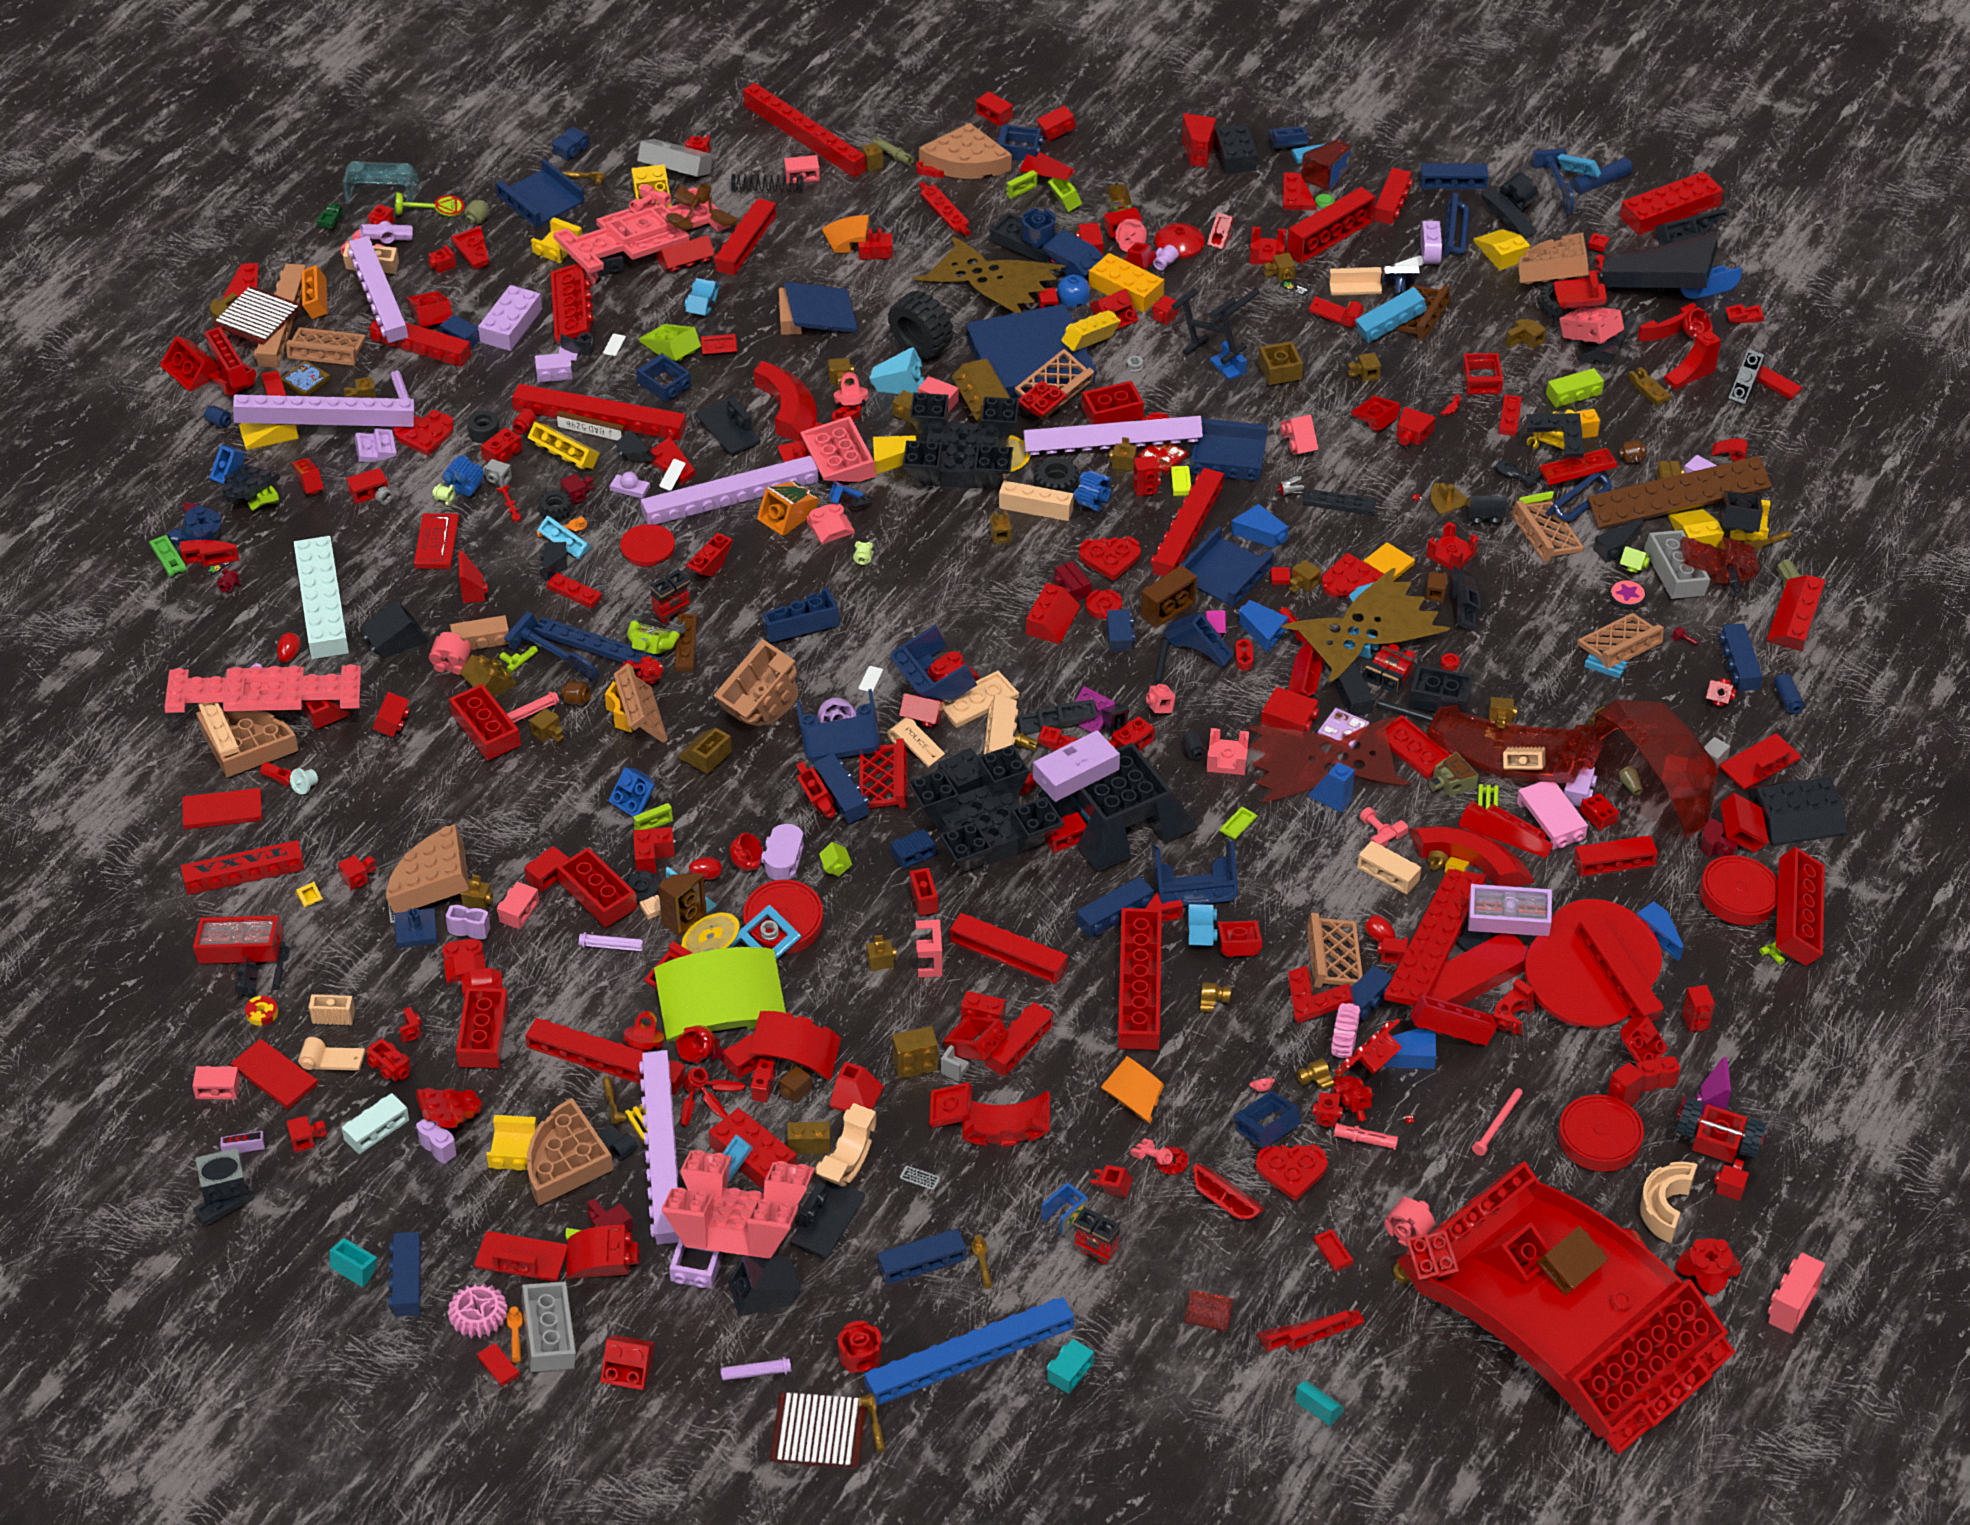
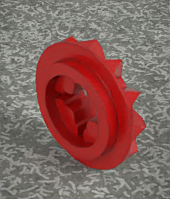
(1180, 1165)

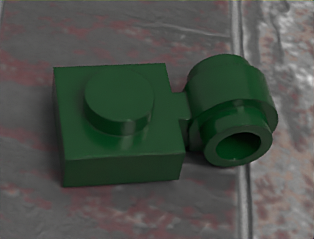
(329, 217)

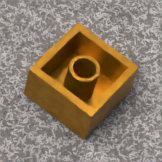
(1280, 363)
(915, 1052)

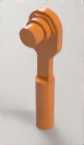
(574, 525)
(514, 1322)

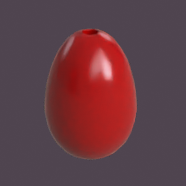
(288, 647)
(707, 866)
(1378, 928)

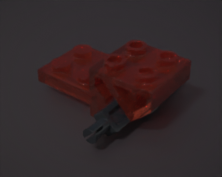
(1726, 561)

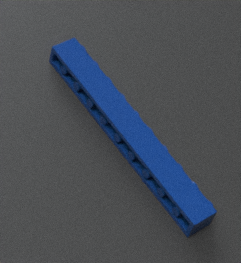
(969, 1350)

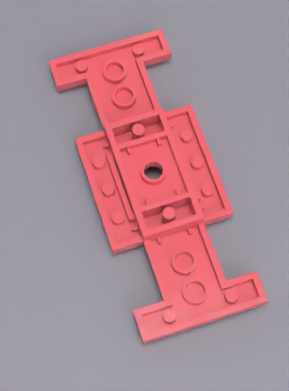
(625, 228)
(268, 688)

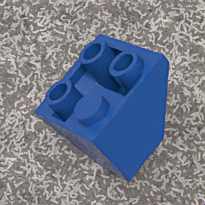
(632, 791)

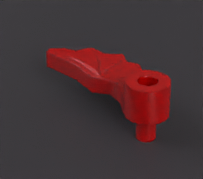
(1451, 408)

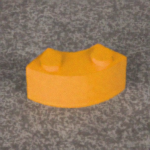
(615, 705)

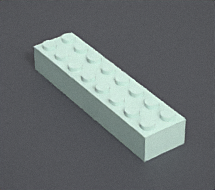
(321, 597)

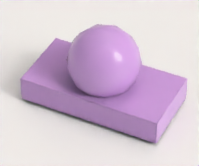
(629, 485)

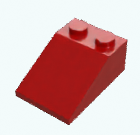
(429, 308)

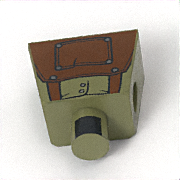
(1453, 776)

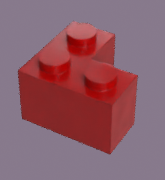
(651, 845)

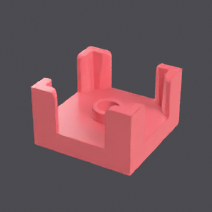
(1227, 755)
(930, 948)

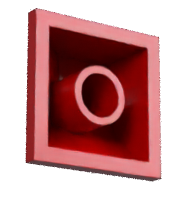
(471, 580)

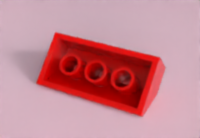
(1796, 612)

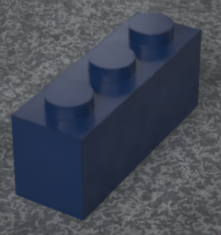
(1370, 990)

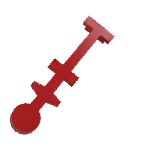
(1600, 259)
(516, 517)

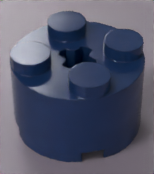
(1038, 226)
(201, 524)

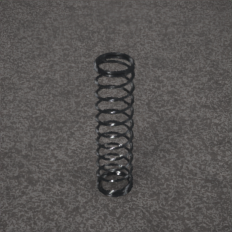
(799, 181)

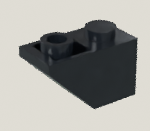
(554, 557)

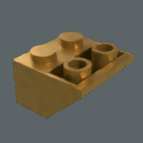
(489, 673)
(707, 750)

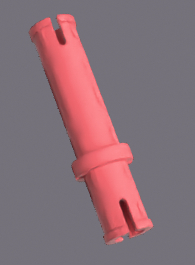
(1361, 1135)

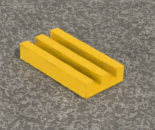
(637, 1112)

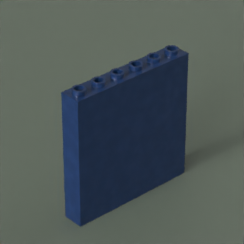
(1024, 343)

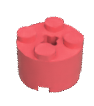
(449, 653)
(1409, 1219)

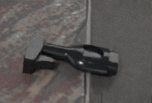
(1513, 471)

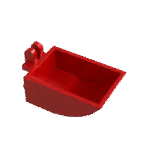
(601, 1252)

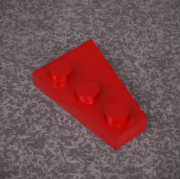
(246, 276)
(665, 453)

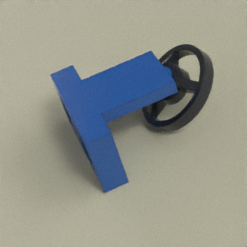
(859, 498)

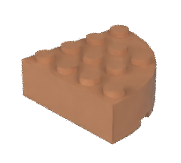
(966, 154)
(1554, 260)
(258, 737)
(429, 872)
(565, 1153)

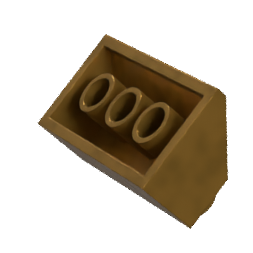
(978, 381)

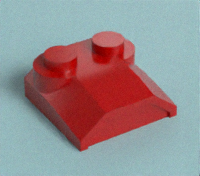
(220, 379)
(1377, 412)
(946, 665)
(1239, 938)
(462, 957)

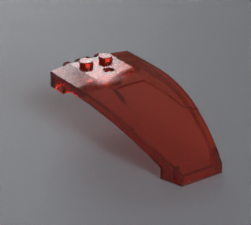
(1483, 745)

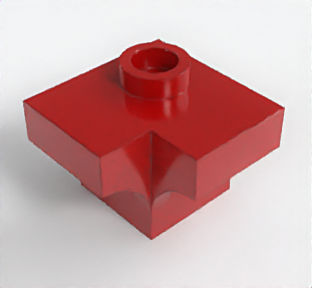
(1140, 255)

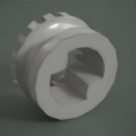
(1135, 359)
(384, 495)
(769, 936)

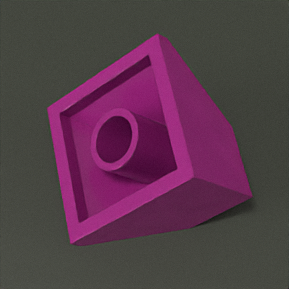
(1716, 1088)

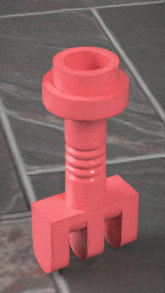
(1147, 1147)

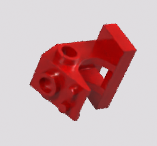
(1518, 999)

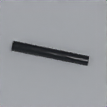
(1161, 661)
(1406, 711)

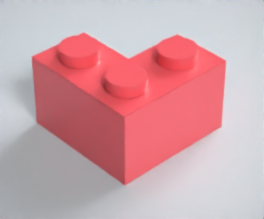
(1301, 434)

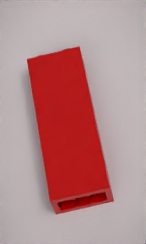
(1480, 969)

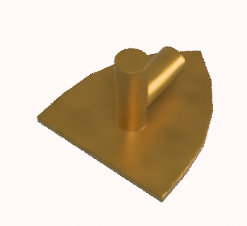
(1446, 498)

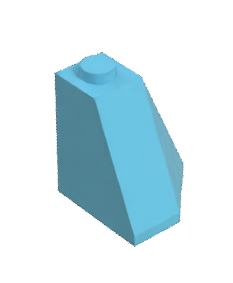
(898, 373)

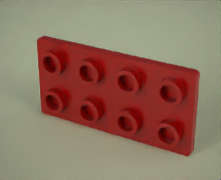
(1760, 761)
(1374, 1052)
(521, 1256)

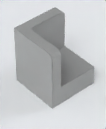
(1718, 750)
(952, 1065)

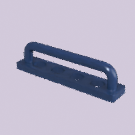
(1449, 230)
(1555, 508)

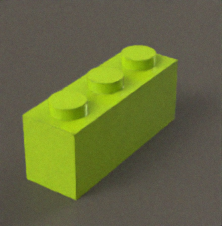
(1574, 387)

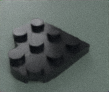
(247, 482)

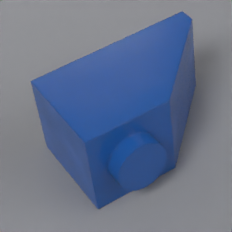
(226, 462)

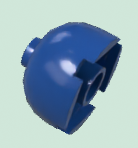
(1073, 291)

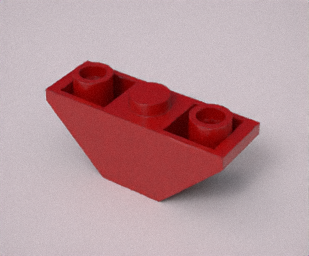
(711, 556)

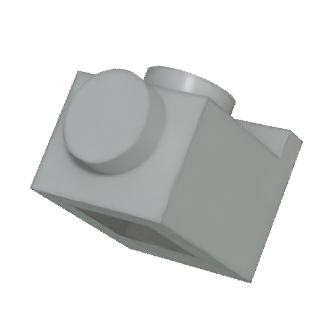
(497, 472)

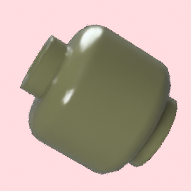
(476, 212)

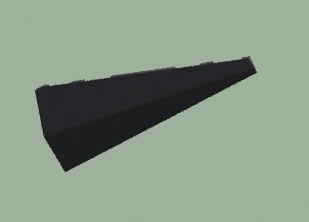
(1688, 227)
(1606, 351)

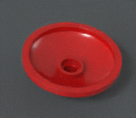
(1183, 236)

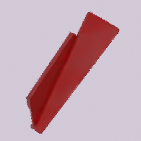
(1047, 166)
(1505, 827)
(1309, 1331)

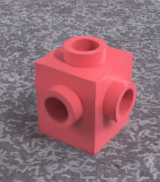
(1160, 699)

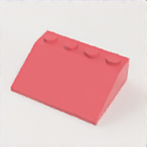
(839, 451)

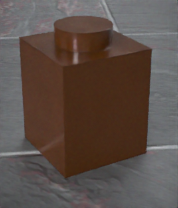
(1436, 587)
(795, 1084)

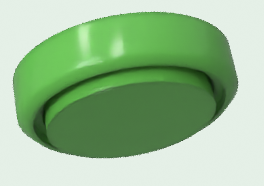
(1324, 200)

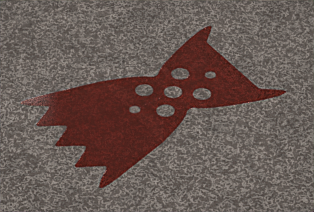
(1292, 771)

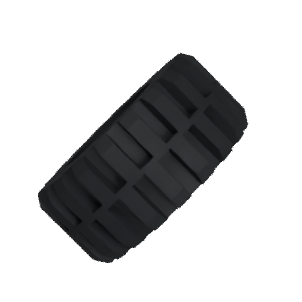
(920, 323)

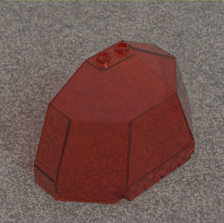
(1671, 752)

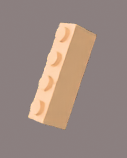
(1036, 500)
(1000, 723)

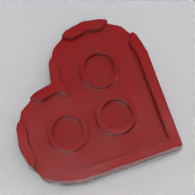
(427, 432)
(1110, 556)
(1347, 576)
(448, 1106)
(1293, 1168)

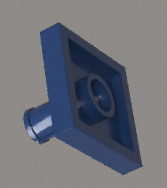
(1400, 275)
(415, 928)

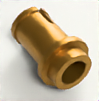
(1025, 741)

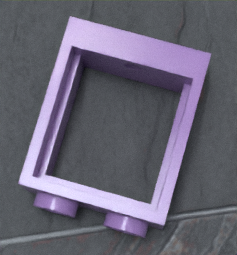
(699, 1278)

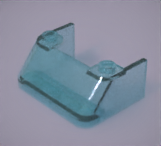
(380, 173)

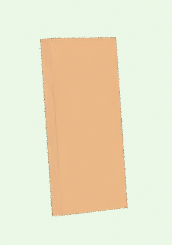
(977, 700)

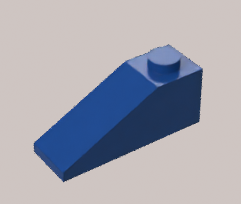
(1663, 928)

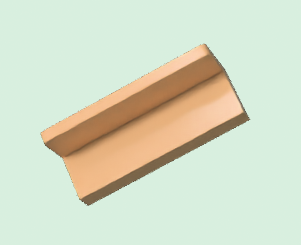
(1355, 281)

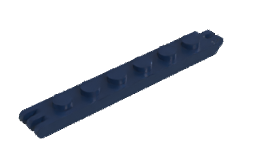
(589, 641)

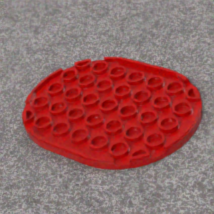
(1567, 977)

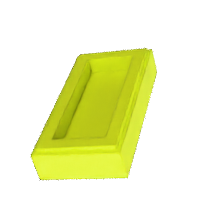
(1180, 480)

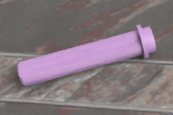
(399, 385)
(610, 942)
(756, 1369)

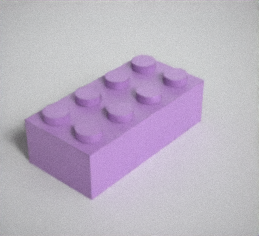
(510, 317)

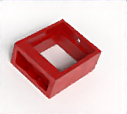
(1482, 384)
(967, 1030)

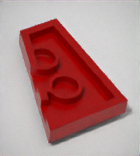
(1296, 193)
(472, 247)

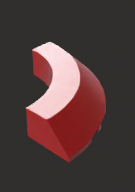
(795, 400)
(1494, 859)

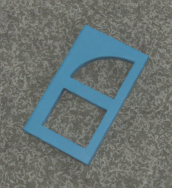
(791, 938)

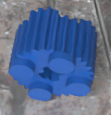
(463, 475)
(1093, 490)

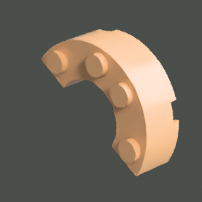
(851, 1147)
(1659, 1186)

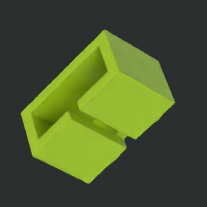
(1065, 193)

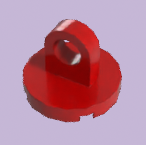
(644, 1036)

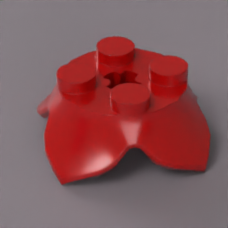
(1710, 1263)

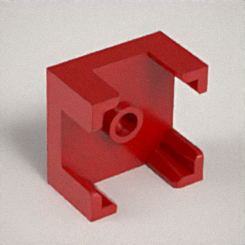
(1264, 249)
(1451, 550)

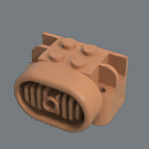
(760, 686)

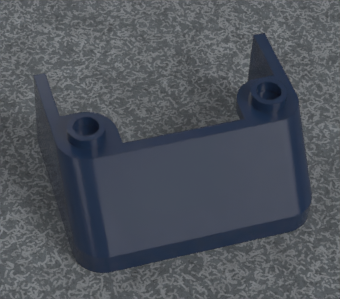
(916, 658)
(842, 736)
(1198, 889)

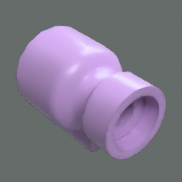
(1165, 257)

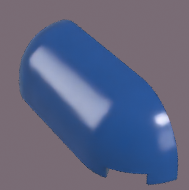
(1719, 281)

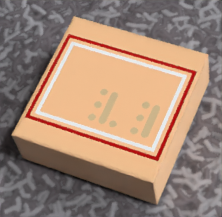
(651, 907)

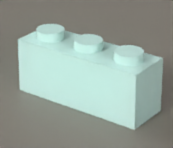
(375, 1123)

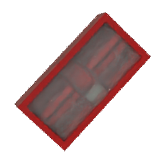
(236, 937)

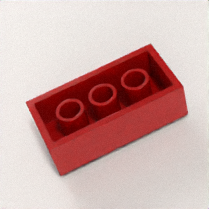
(485, 722)
(596, 887)
(482, 1027)
(765, 1145)

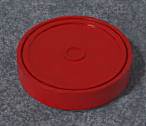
(1739, 890)
(795, 903)
(1600, 1133)

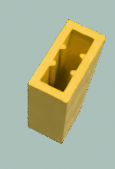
(889, 452)

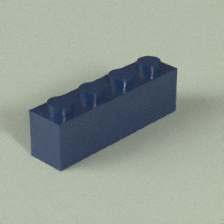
(1453, 176)
(1740, 657)
(841, 788)
(1107, 910)
(921, 1256)
(406, 1274)

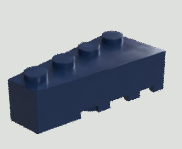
(801, 617)

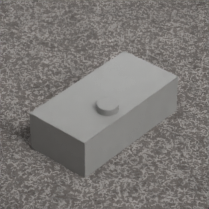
(675, 157)
(1668, 561)
(548, 1326)

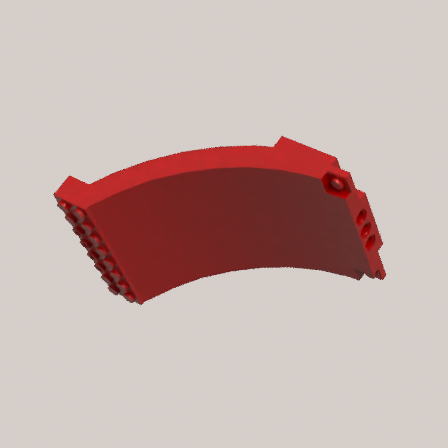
(1608, 1364)

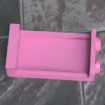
(1553, 813)

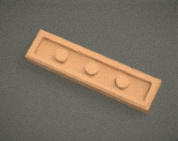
(218, 728)

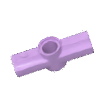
(386, 232)

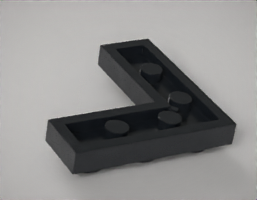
(1564, 422)

